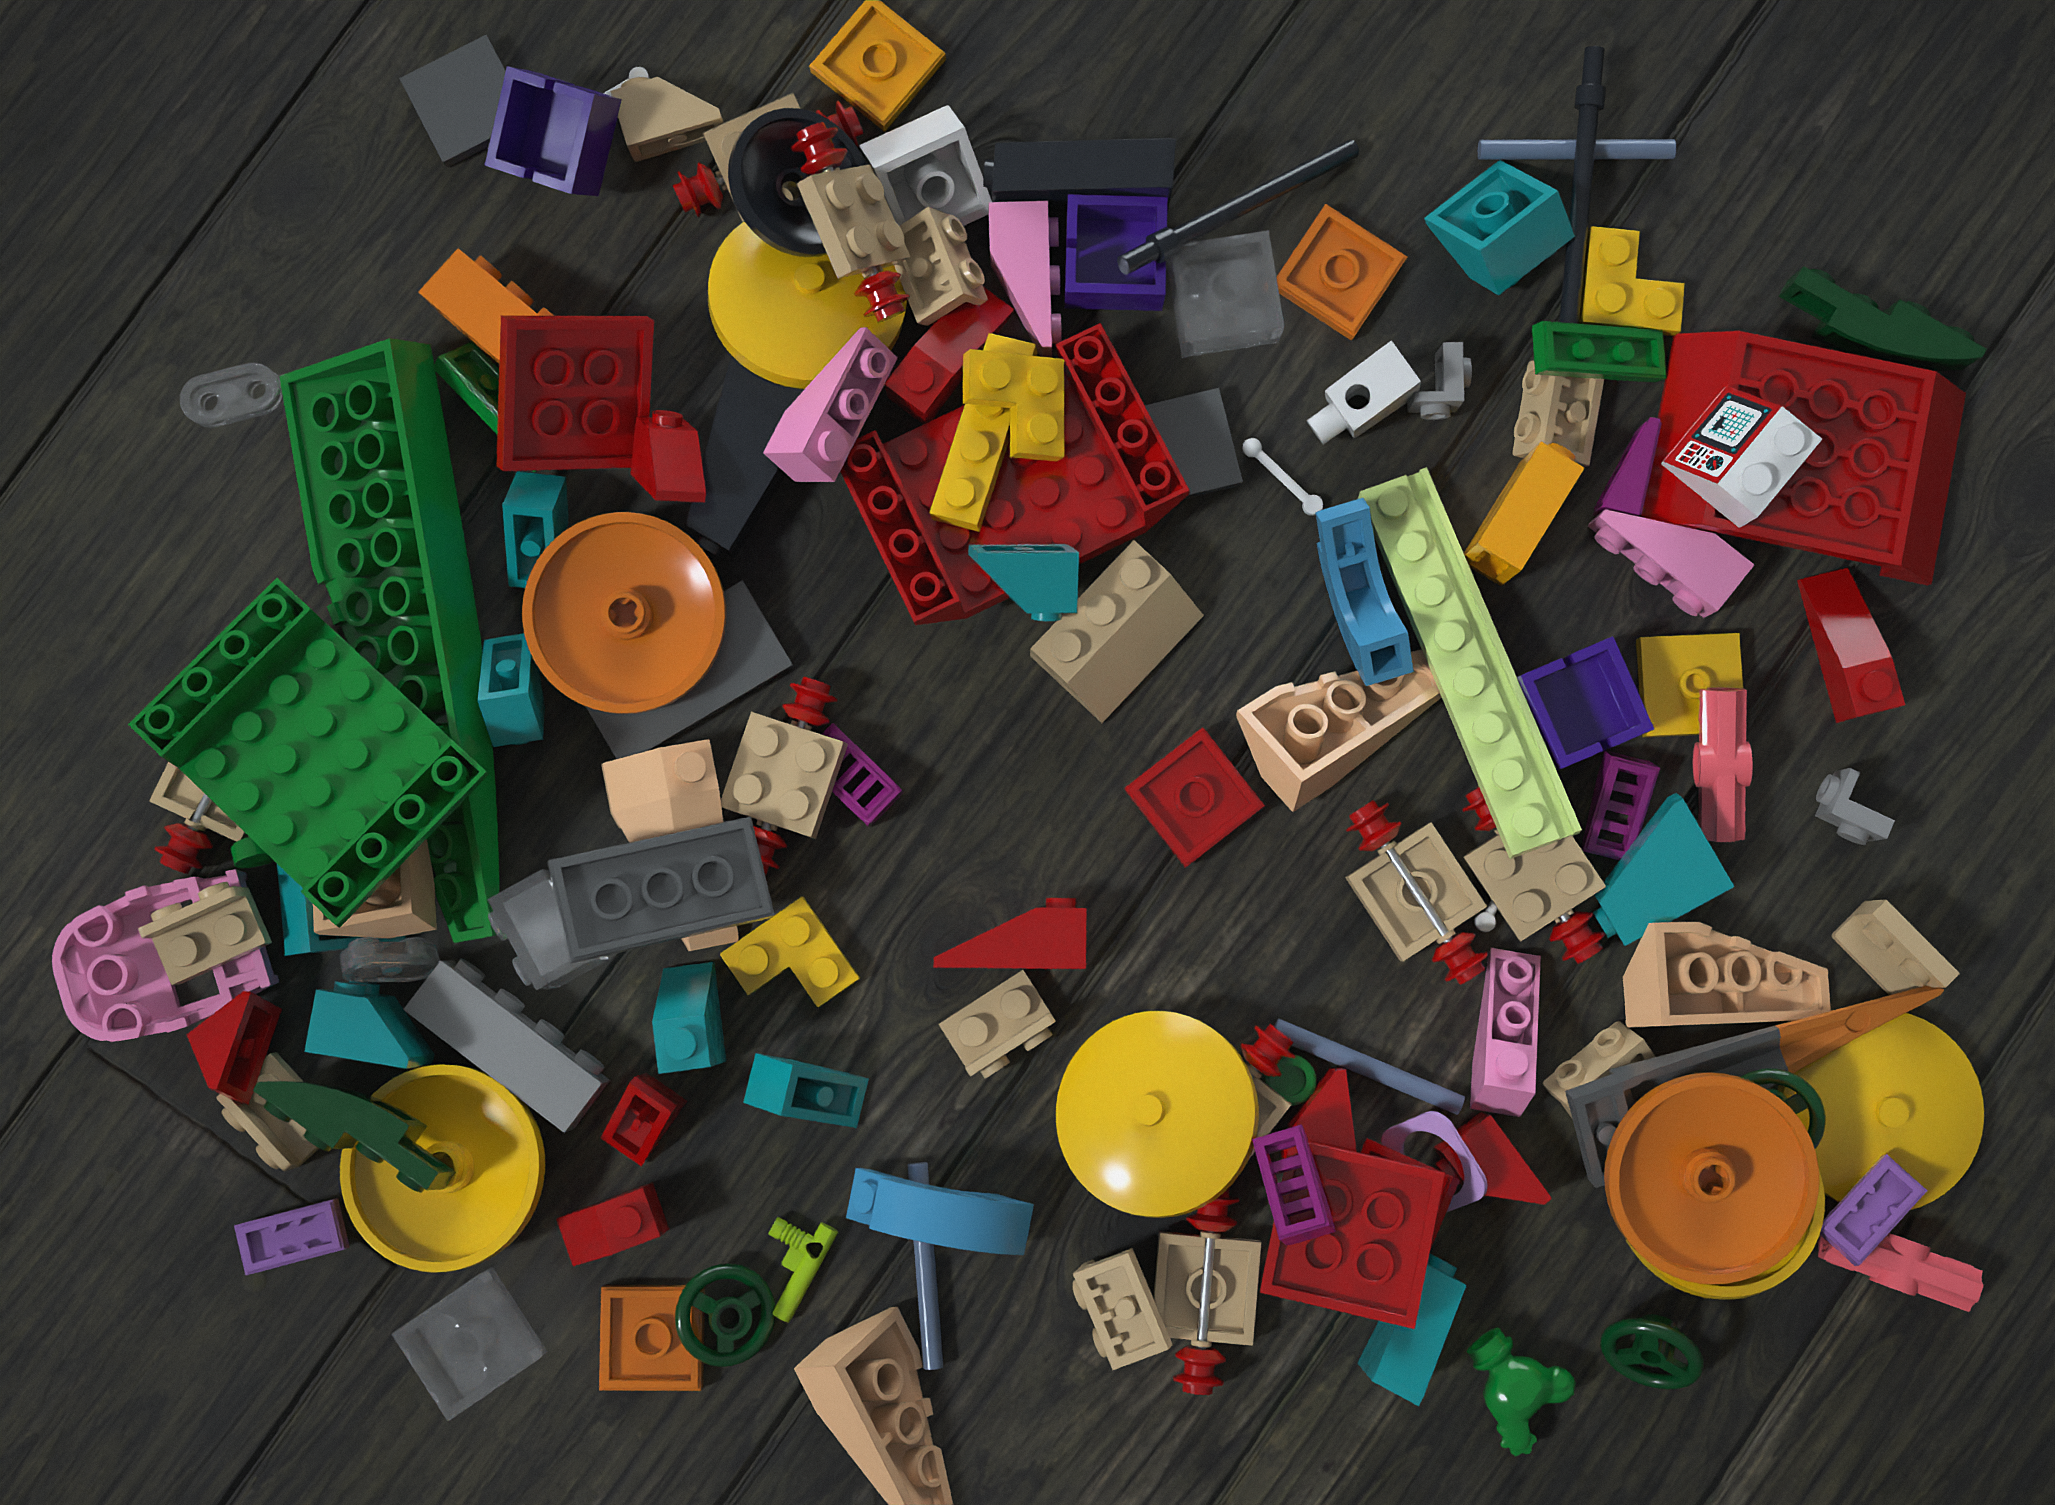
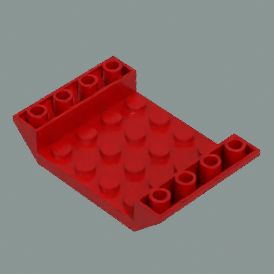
(1870, 484)
(1098, 496)

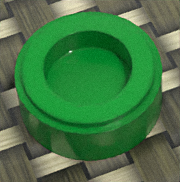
(249, 854)
(1296, 1082)

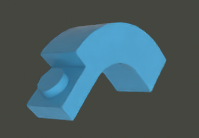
(1358, 593)
(939, 1214)

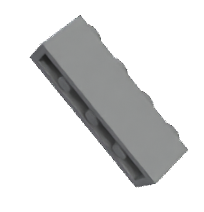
(507, 1043)

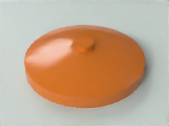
(624, 613)
(1711, 1178)

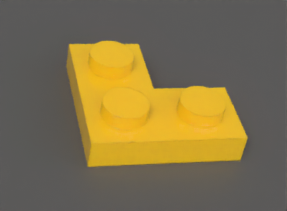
(1614, 294)
(1032, 392)
(795, 941)

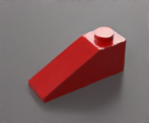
(936, 361)
(1849, 647)
(1034, 940)

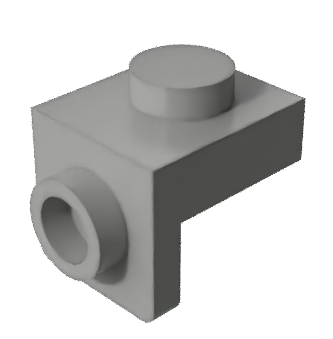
(1451, 377)
(1854, 820)

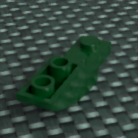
(1898, 335)
(343, 1116)

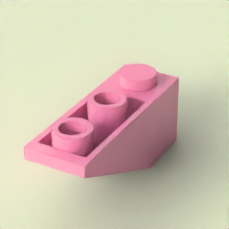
(1021, 260)
(831, 411)
(1684, 560)
(1507, 1034)

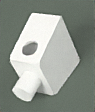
(1382, 379)

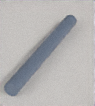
(1566, 149)
(1372, 1068)
(927, 1287)

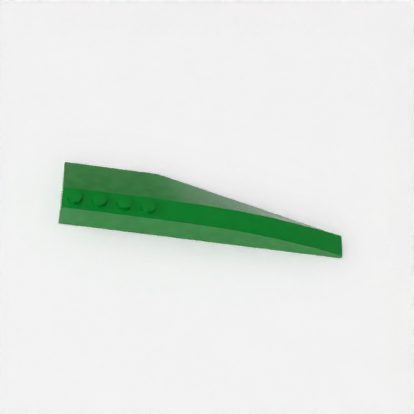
(399, 572)

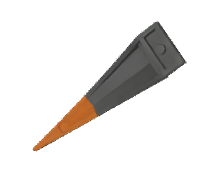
(1787, 1046)

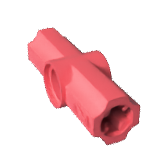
(1722, 763)
(1914, 1270)

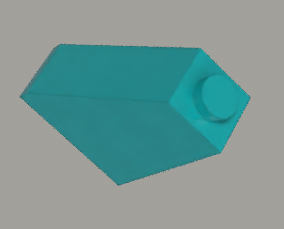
(1661, 874)
(688, 1019)
(1406, 1357)

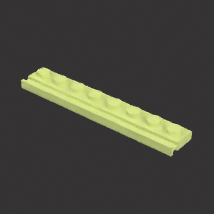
(1469, 664)

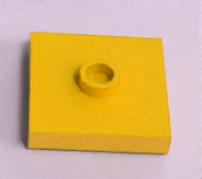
(1675, 671)

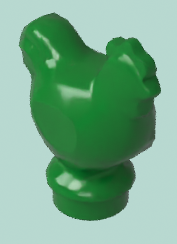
(1516, 1388)

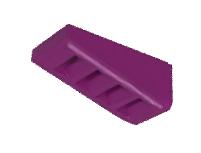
(1630, 479)
(882, 800)
(1601, 801)
(1308, 1229)

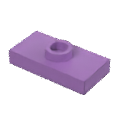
(1871, 1210)
(291, 1236)

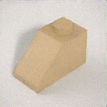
(662, 117)

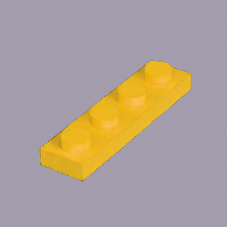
(976, 454)

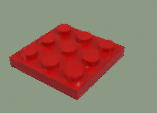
(572, 390)
(1380, 1243)

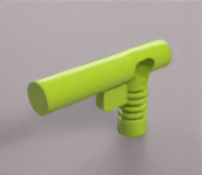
(800, 1262)

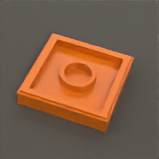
(1339, 272)
(642, 1342)

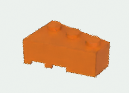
(474, 300)

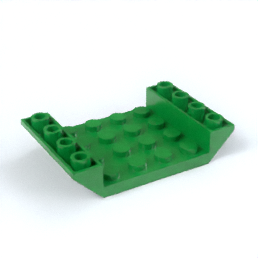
(309, 751)

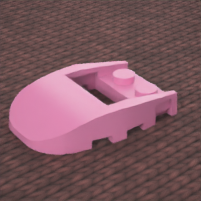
(116, 980)

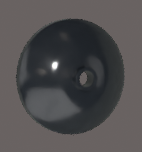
(765, 164)

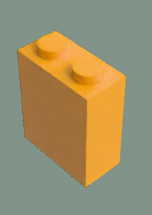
(1523, 512)

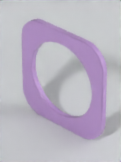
(1474, 1179)

